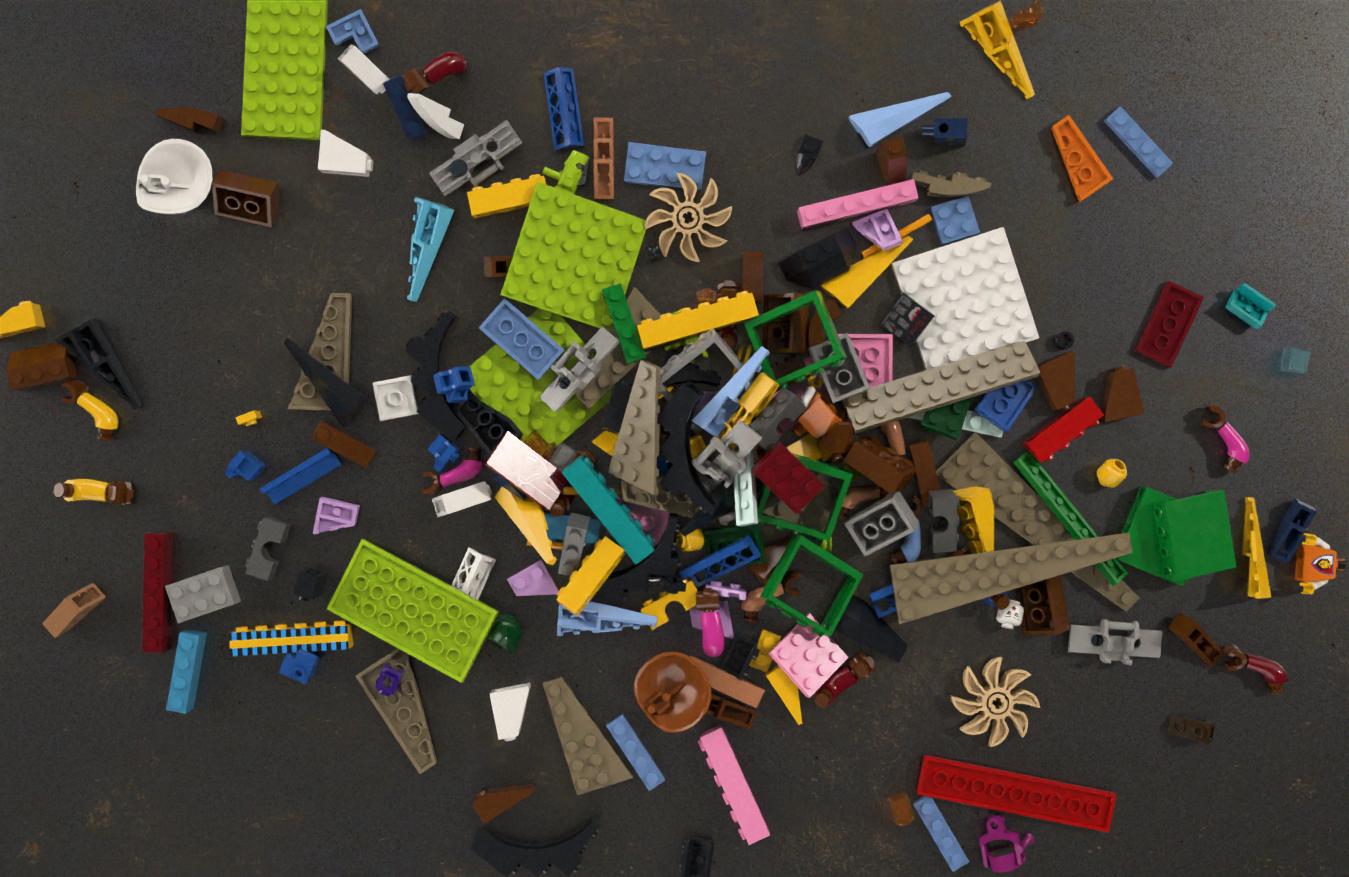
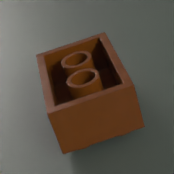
(880, 464)

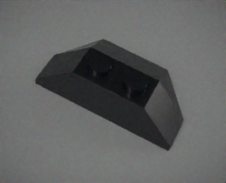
(820, 260)

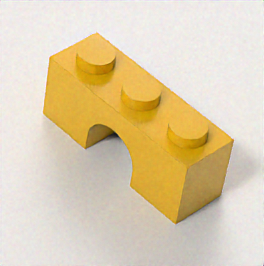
(657, 606)

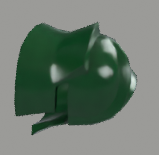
(505, 633)

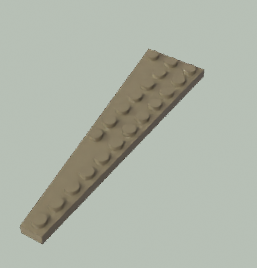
(1021, 508)
(949, 582)

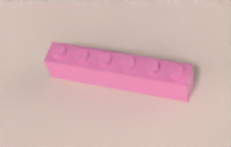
(857, 204)
(734, 784)

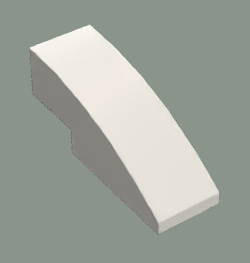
(436, 116)

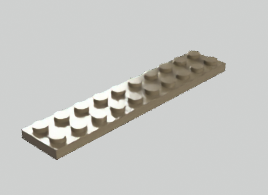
(940, 386)

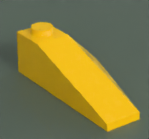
(976, 518)

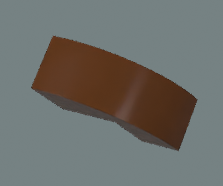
(815, 333)

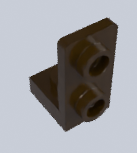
(1191, 728)

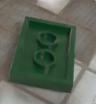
(946, 419)
(721, 537)

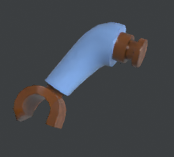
(911, 546)

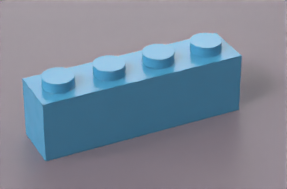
(558, 525)
(186, 671)

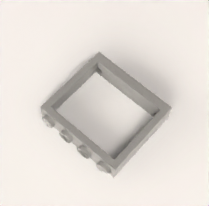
(691, 351)

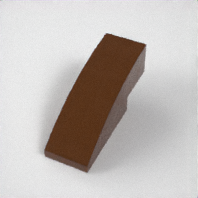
(191, 118)
(925, 475)
(731, 711)

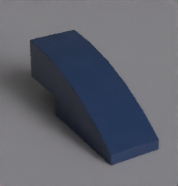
(1292, 530)

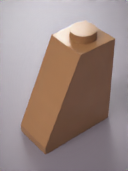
(73, 609)

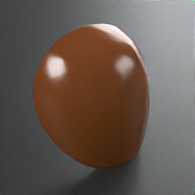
(672, 691)

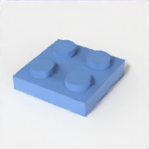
(954, 220)

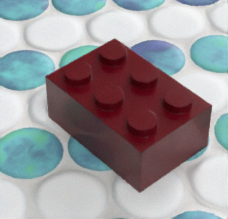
(787, 477)

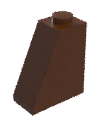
(892, 160)
(752, 274)
(1058, 381)
(1121, 395)

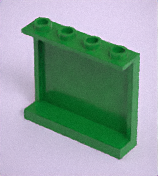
(1143, 535)
(1194, 535)

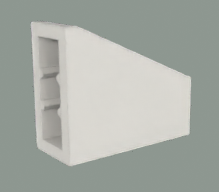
(363, 69)
(341, 157)
(462, 499)
(509, 709)

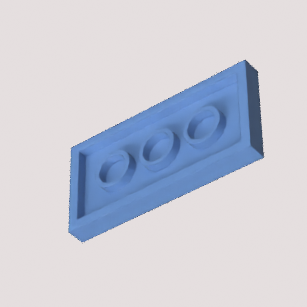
(660, 165)
(521, 339)

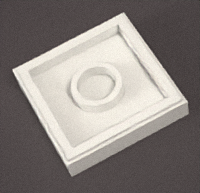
(395, 398)

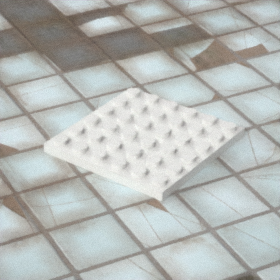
(971, 293)

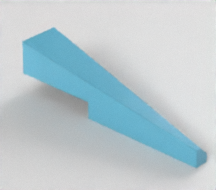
(430, 228)

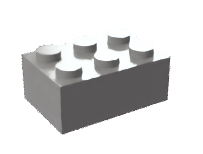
(843, 379)
(881, 523)
(203, 593)

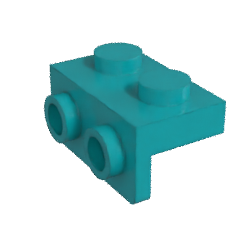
(1249, 305)

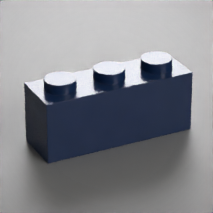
(409, 118)

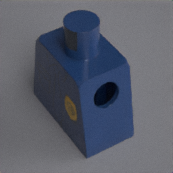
(955, 131)

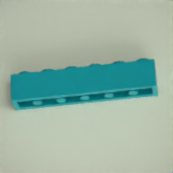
(608, 509)

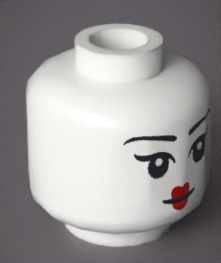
(1011, 615)

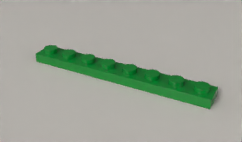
(1065, 511)

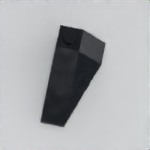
(485, 422)
(863, 626)

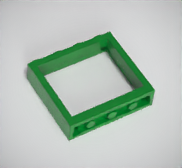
(784, 310)
(799, 529)
(841, 601)

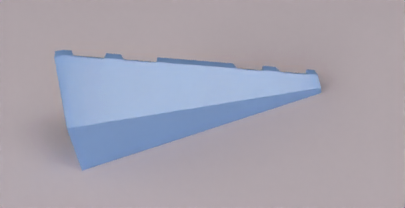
(882, 122)
(726, 400)
(601, 618)

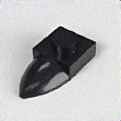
(807, 154)

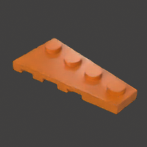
(1080, 159)

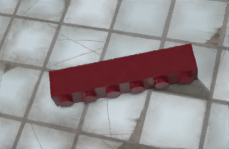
(156, 603)

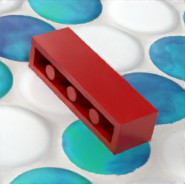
(1063, 429)

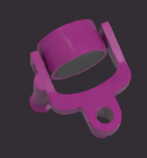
(1003, 858)

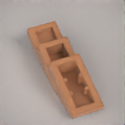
(603, 158)
(730, 685)

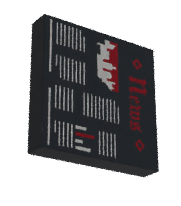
(907, 319)

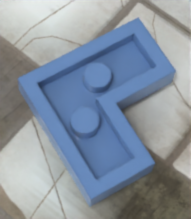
(353, 26)

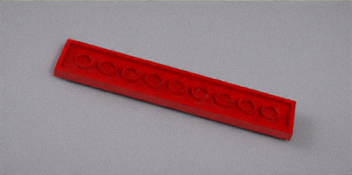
(1016, 793)

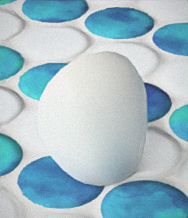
(173, 177)

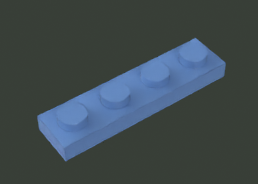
(1138, 142)
(635, 752)
(940, 832)

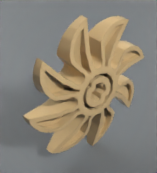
(679, 225)
(992, 692)

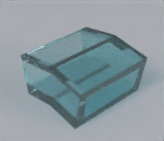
(1295, 360)

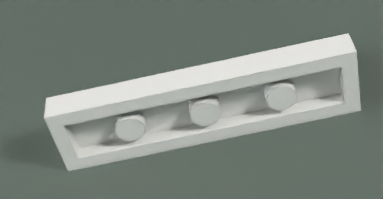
(476, 573)

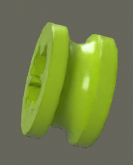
(827, 545)

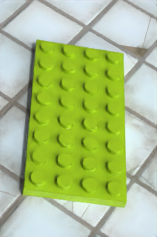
(284, 69)
(412, 610)

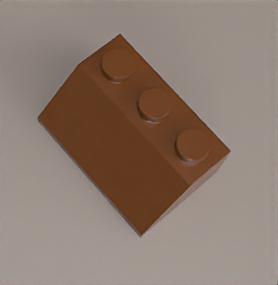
(245, 198)
(788, 333)
(40, 366)
(1043, 607)

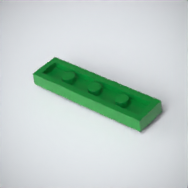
(623, 323)

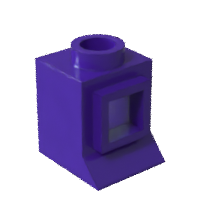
(389, 680)

